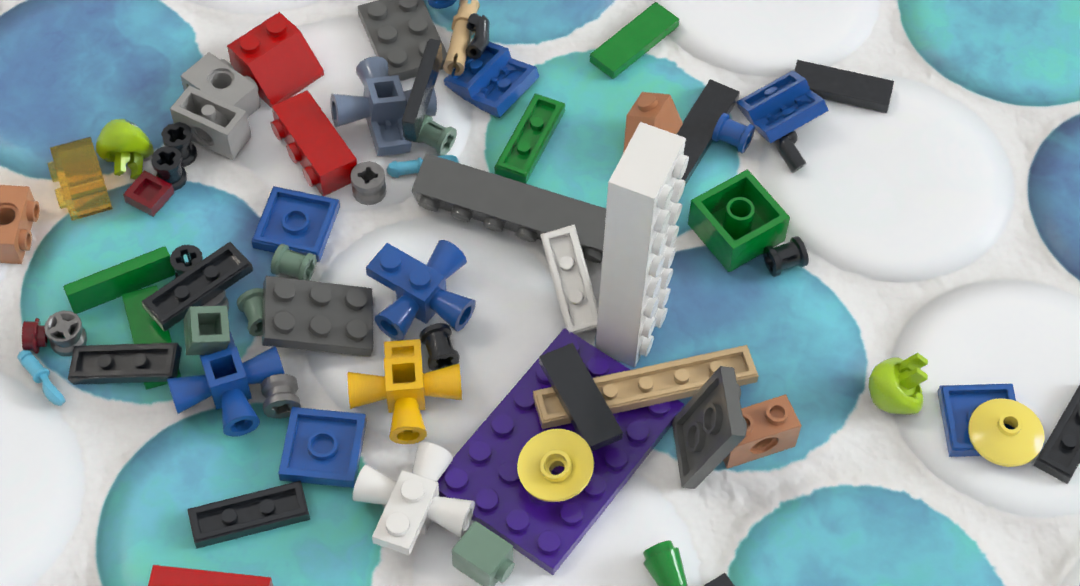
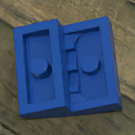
(493, 80)
(782, 106)

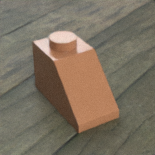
(654, 110)

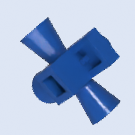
(419, 288)
(228, 384)

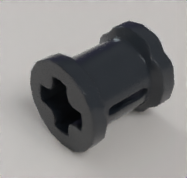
(180, 137)
(168, 166)
(785, 256)
(177, 260)
(439, 346)

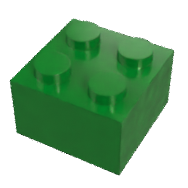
(738, 220)

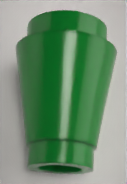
(665, 564)

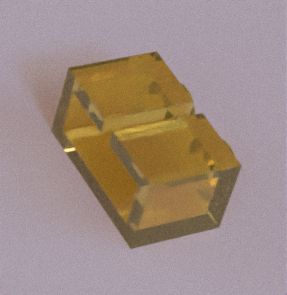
(80, 179)

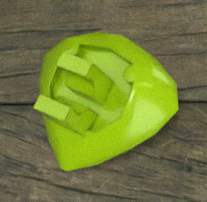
(122, 144)
(896, 384)

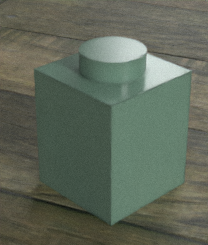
(206, 329)
(483, 556)

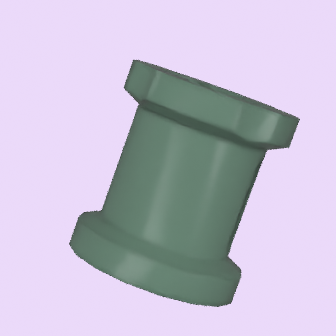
(437, 135)
(293, 263)
(252, 305)

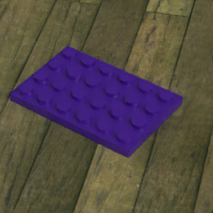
(489, 475)

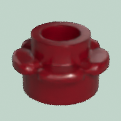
(33, 336)

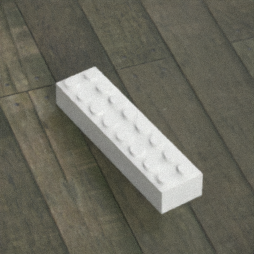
(639, 242)

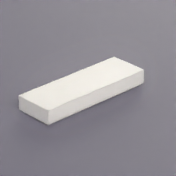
(571, 279)

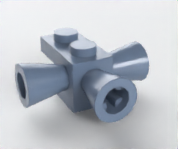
(381, 105)

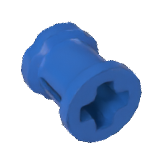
(733, 133)

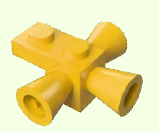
(404, 388)

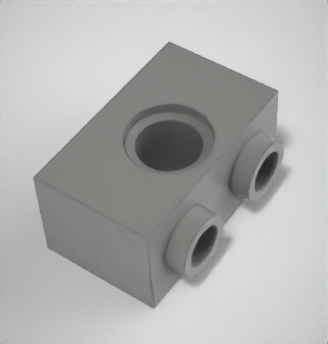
(223, 82)
(212, 121)

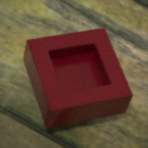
(148, 193)

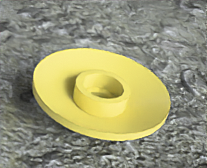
(1005, 445)
(551, 450)

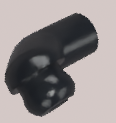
(481, 37)
(789, 152)

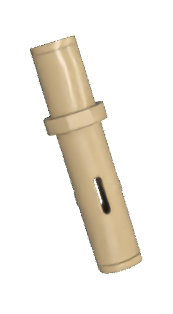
(460, 37)

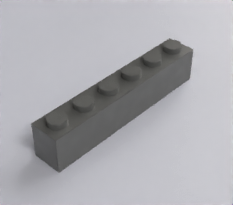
(507, 204)

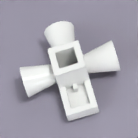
(413, 500)

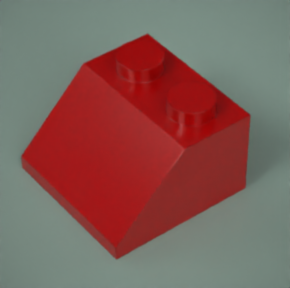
(275, 59)

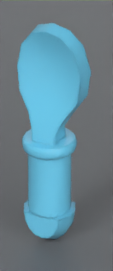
(397, 169)
(41, 375)

